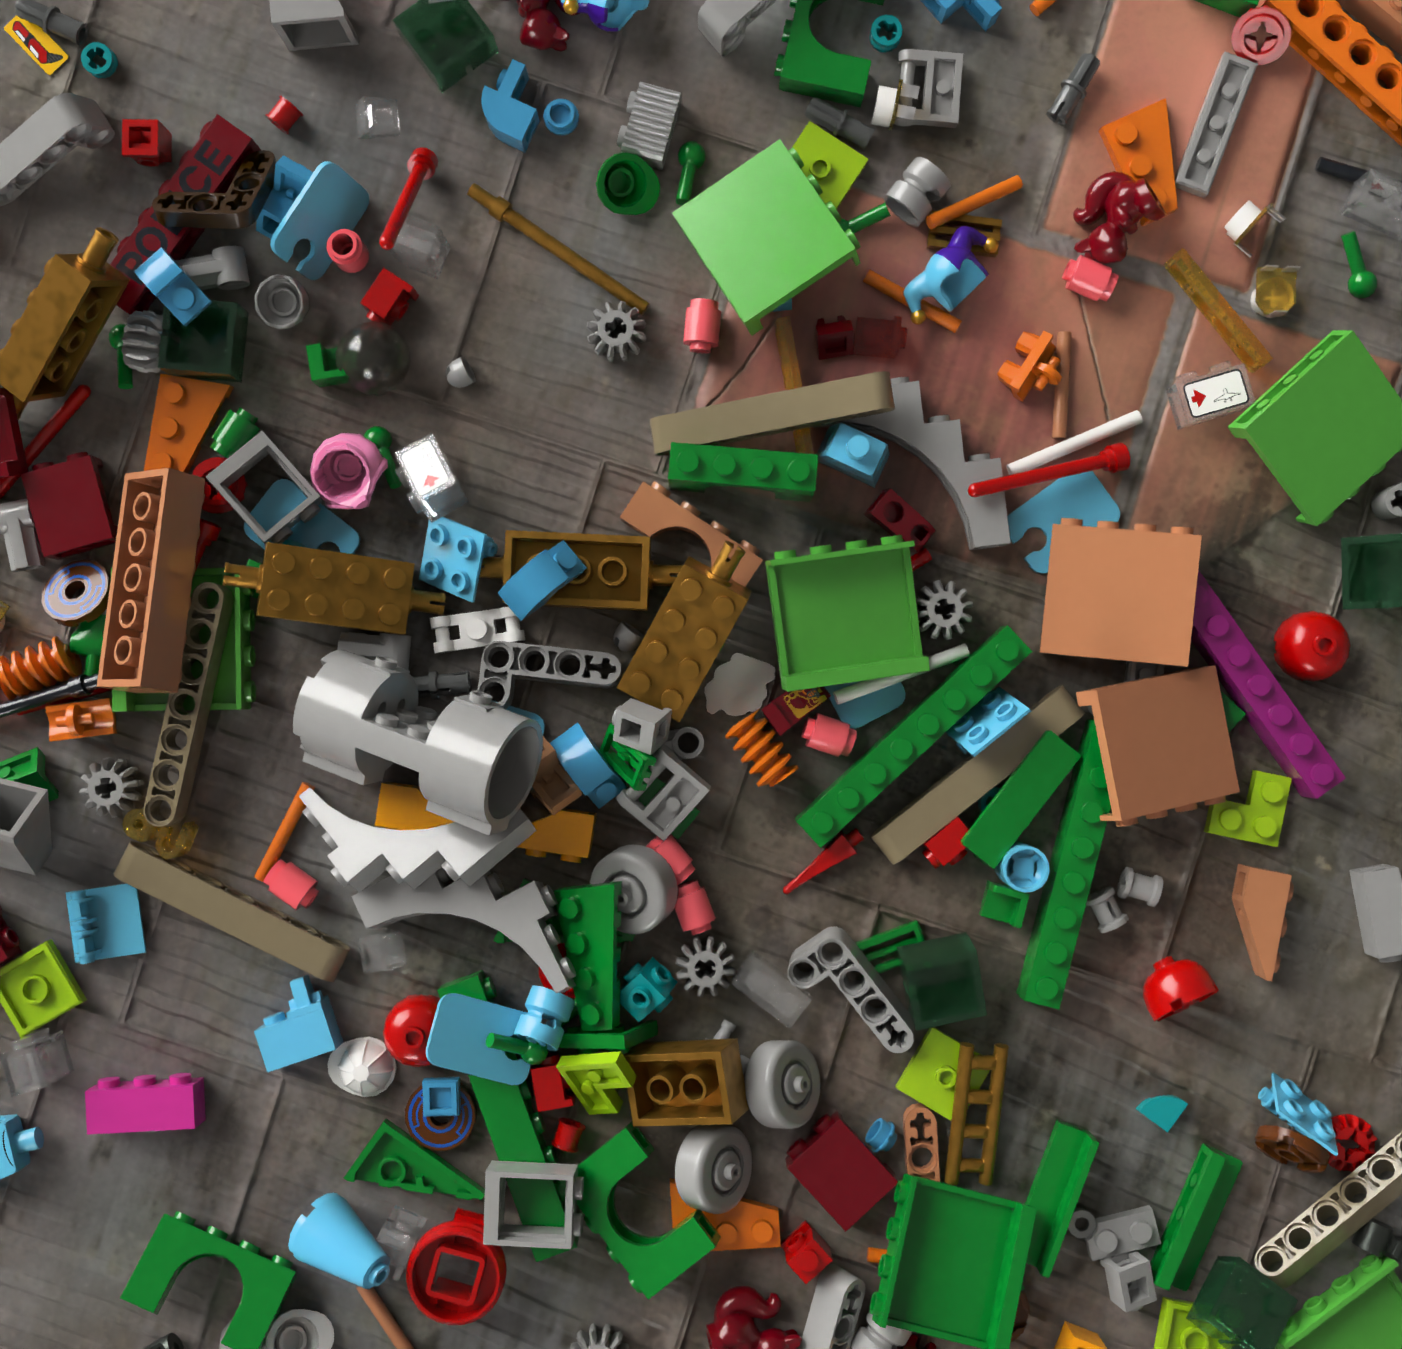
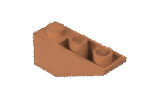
(1260, 907)

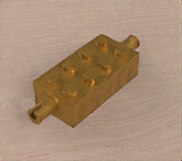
(61, 322)
(616, 570)
(334, 588)
(687, 633)

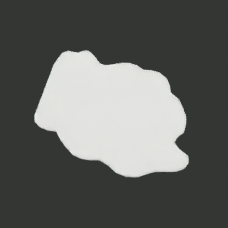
(738, 685)

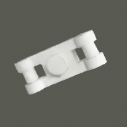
(475, 629)

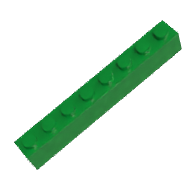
(912, 735)
(1069, 878)
(516, 1131)

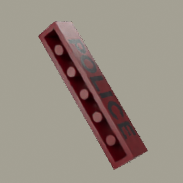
(206, 169)

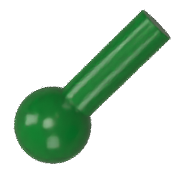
(691, 157)
(866, 219)
(1362, 282)
(125, 375)
(383, 441)
(529, 1051)

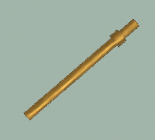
(502, 211)

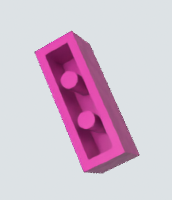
(145, 1104)

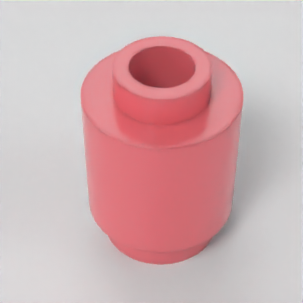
(340, 244)
(1090, 278)
(702, 325)
(829, 735)
(674, 855)
(291, 884)
(694, 908)

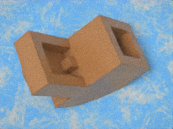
(552, 783)

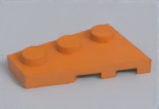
(1142, 149)
(181, 420)
(743, 1227)

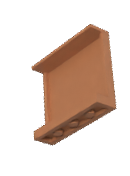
(1121, 592)
(1163, 744)

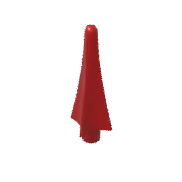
(838, 850)

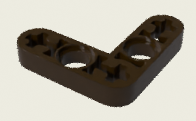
(224, 209)

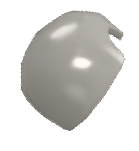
(281, 301)

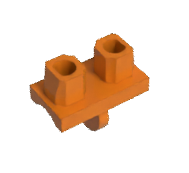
(1037, 368)
(81, 719)

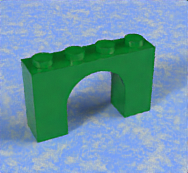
(815, 70)
(702, 466)
(179, 1243)
(647, 1259)

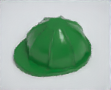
(627, 184)

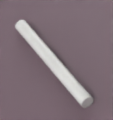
(1075, 443)
(868, 686)

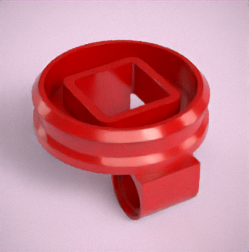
(447, 1299)

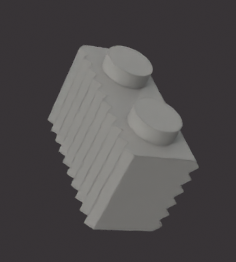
(650, 123)

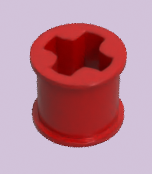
(283, 115)
(568, 1135)

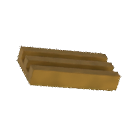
(970, 221)

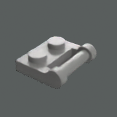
(940, 90)
(672, 801)

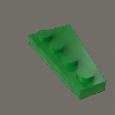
(589, 933)

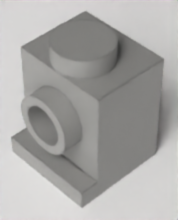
(641, 726)
(1129, 1280)

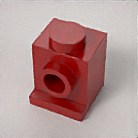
(146, 147)
(388, 298)
(946, 844)
(550, 1086)
(806, 1252)

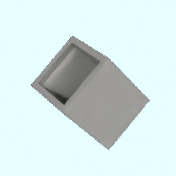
(312, 24)
(24, 827)

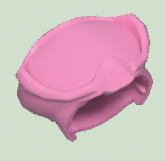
(349, 456)

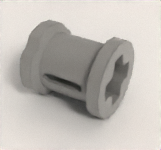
(1140, 886)
(1106, 909)

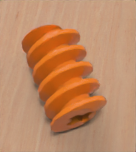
(38, 668)
(761, 750)

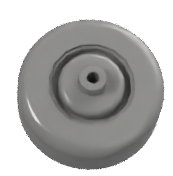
(647, 886)
(782, 1084)
(713, 1168)

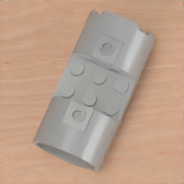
(470, 760)

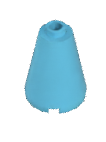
(339, 1243)

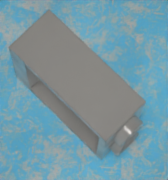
(243, 461)
(528, 1235)

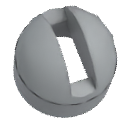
(460, 373)
(627, 637)

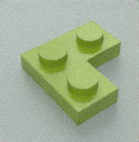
(1259, 818)
(595, 1077)

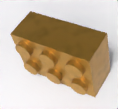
(687, 1083)

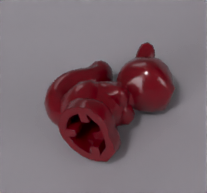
(541, 26)
(1125, 205)
(735, 1322)

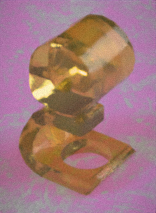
(140, 830)

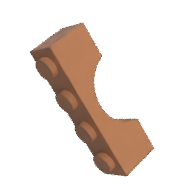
(654, 513)

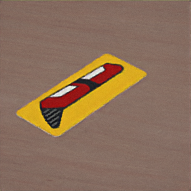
(37, 44)

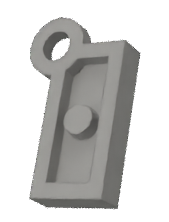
(1116, 1232)

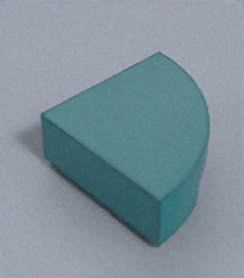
(1163, 1110)

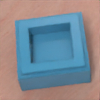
(441, 1096)

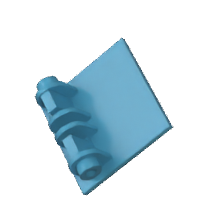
(454, 557)
(987, 721)
(105, 923)
(1301, 1113)

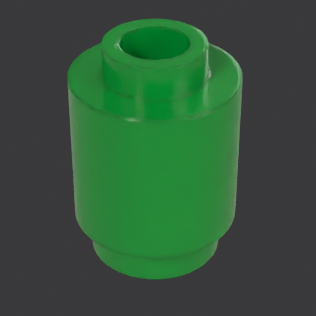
(234, 432)

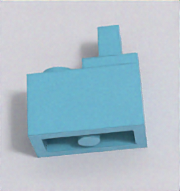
(304, 1033)

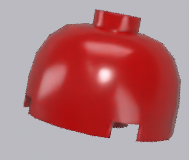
(1311, 646)
(1176, 987)
(409, 1028)

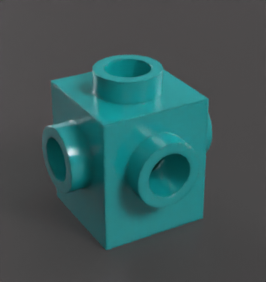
(646, 989)

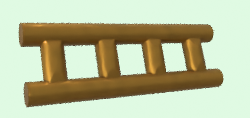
(962, 1097)

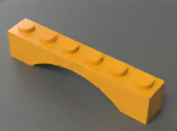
(565, 833)

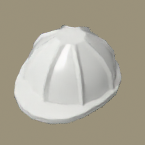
(362, 1066)
(300, 1331)

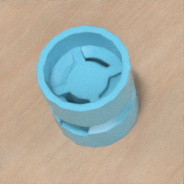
(1023, 868)
(547, 1005)

